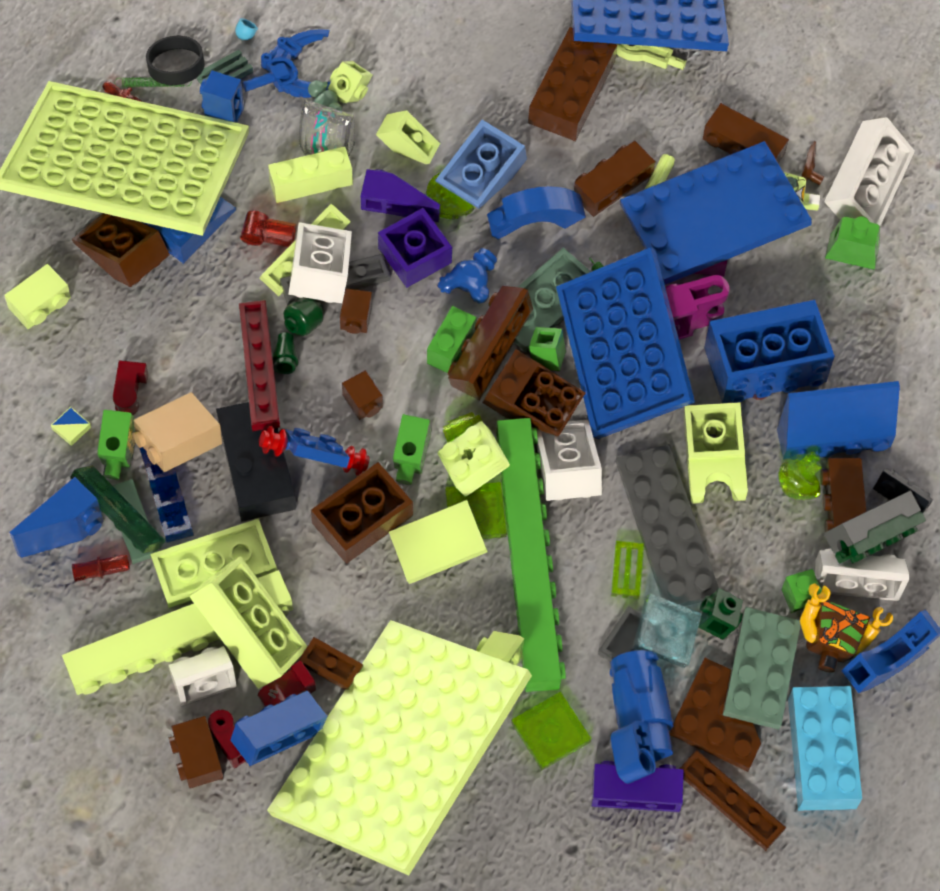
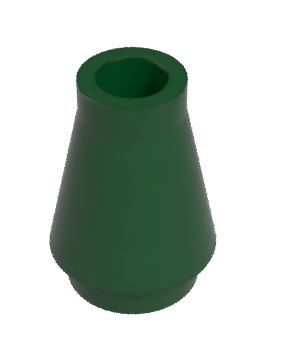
(285, 355)

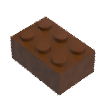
(362, 512)

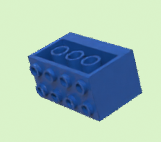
(769, 352)

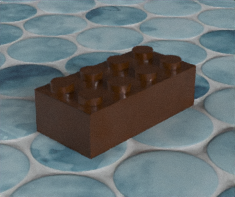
(571, 86)

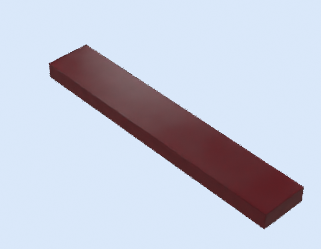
(259, 365)

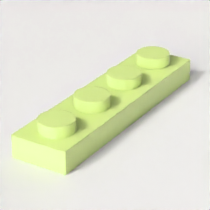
(282, 267)

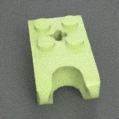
(717, 457)

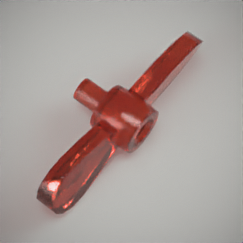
(112, 89)

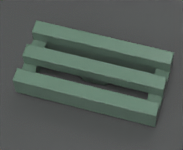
(228, 65)

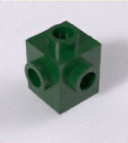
(720, 613)

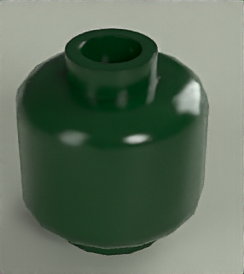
(303, 316)

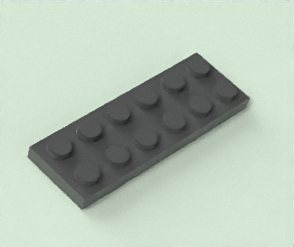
(667, 525)

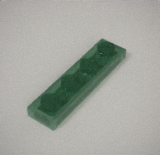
(119, 510)

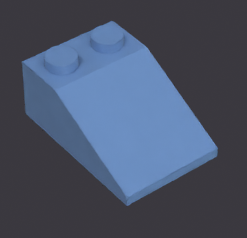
(483, 165)

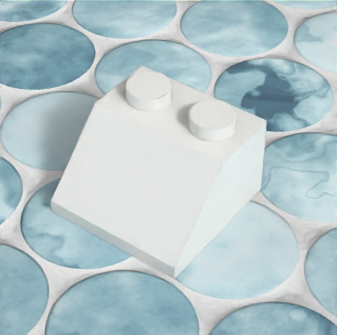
(202, 675)

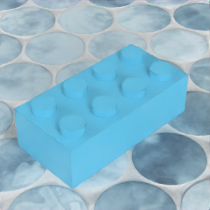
(824, 748)

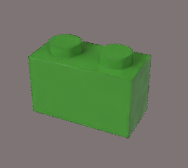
(449, 339)

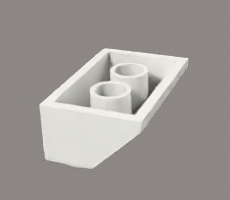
(869, 578)

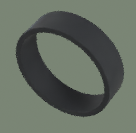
(175, 77)

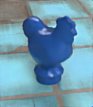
(471, 276)

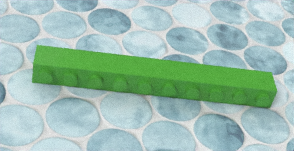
(528, 555)

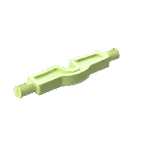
(654, 55)

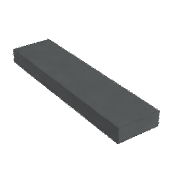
(361, 274)

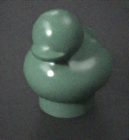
(324, 97)

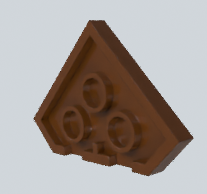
(704, 726)

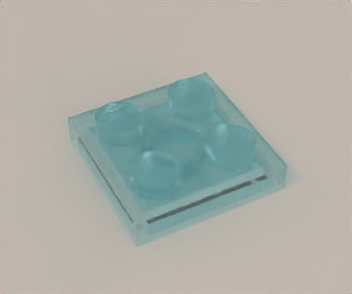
(667, 630)

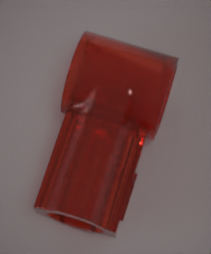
(260, 229)

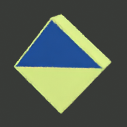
(70, 426)

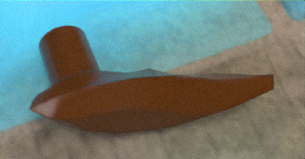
(809, 165)

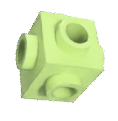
(350, 82)

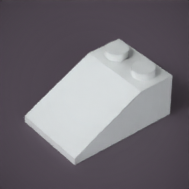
(320, 263)
(570, 462)

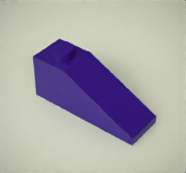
(391, 195)

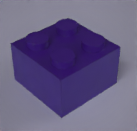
(415, 247)

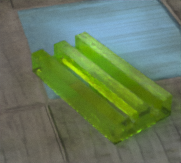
(625, 591)

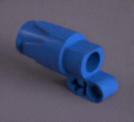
(641, 715)

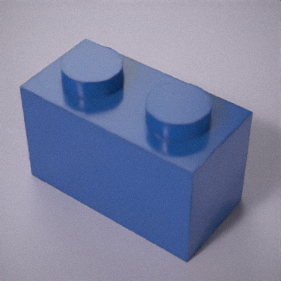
(222, 97)

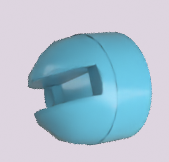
(245, 29)

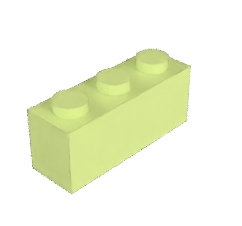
(310, 174)

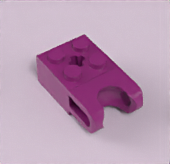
(692, 302)

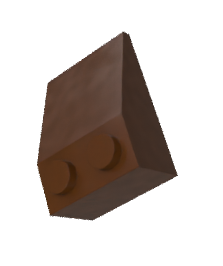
(122, 247)

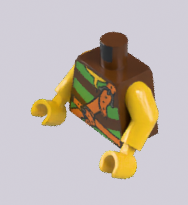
(836, 630)

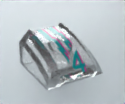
(325, 129)

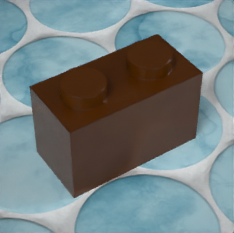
(197, 752)

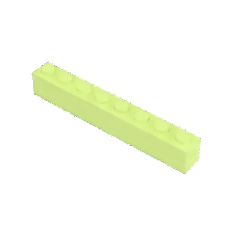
(152, 643)

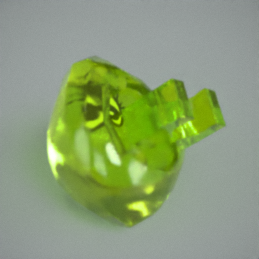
(799, 479)

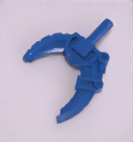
(281, 68)

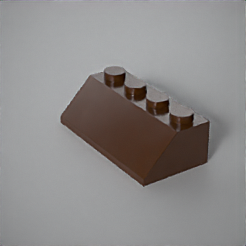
(491, 341)

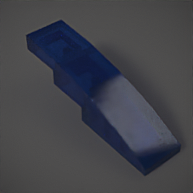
(168, 500)

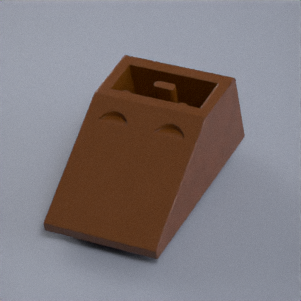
(535, 393)

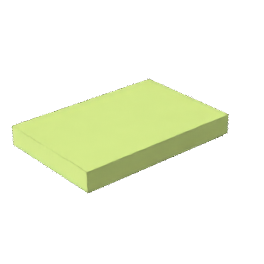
(438, 542)

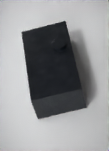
(258, 479)

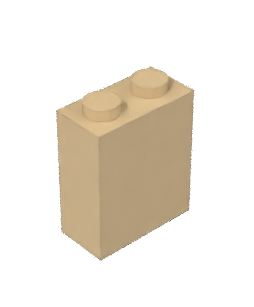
(177, 432)

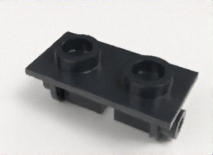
(893, 485)

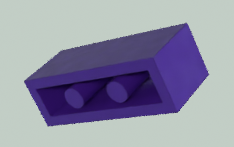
(654, 792)

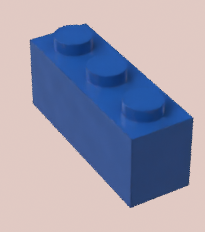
(278, 727)

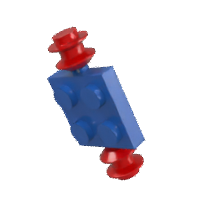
(320, 449)

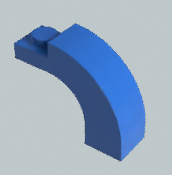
(536, 205)
(894, 655)

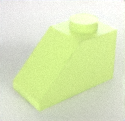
(407, 137)

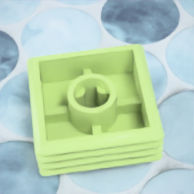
(473, 458)

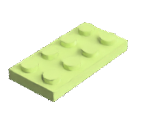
(190, 564)

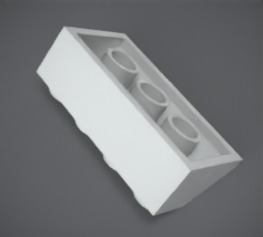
(870, 172)

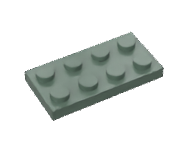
(544, 295)
(762, 668)

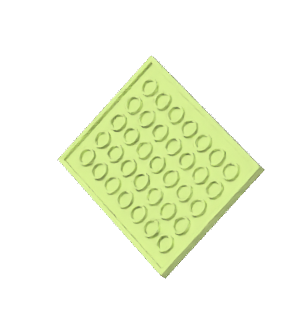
(123, 157)
(399, 746)

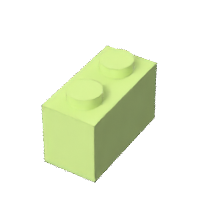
(38, 296)

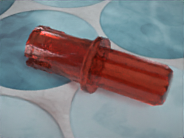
(100, 567)

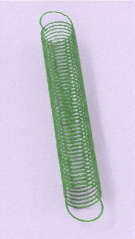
(142, 84)

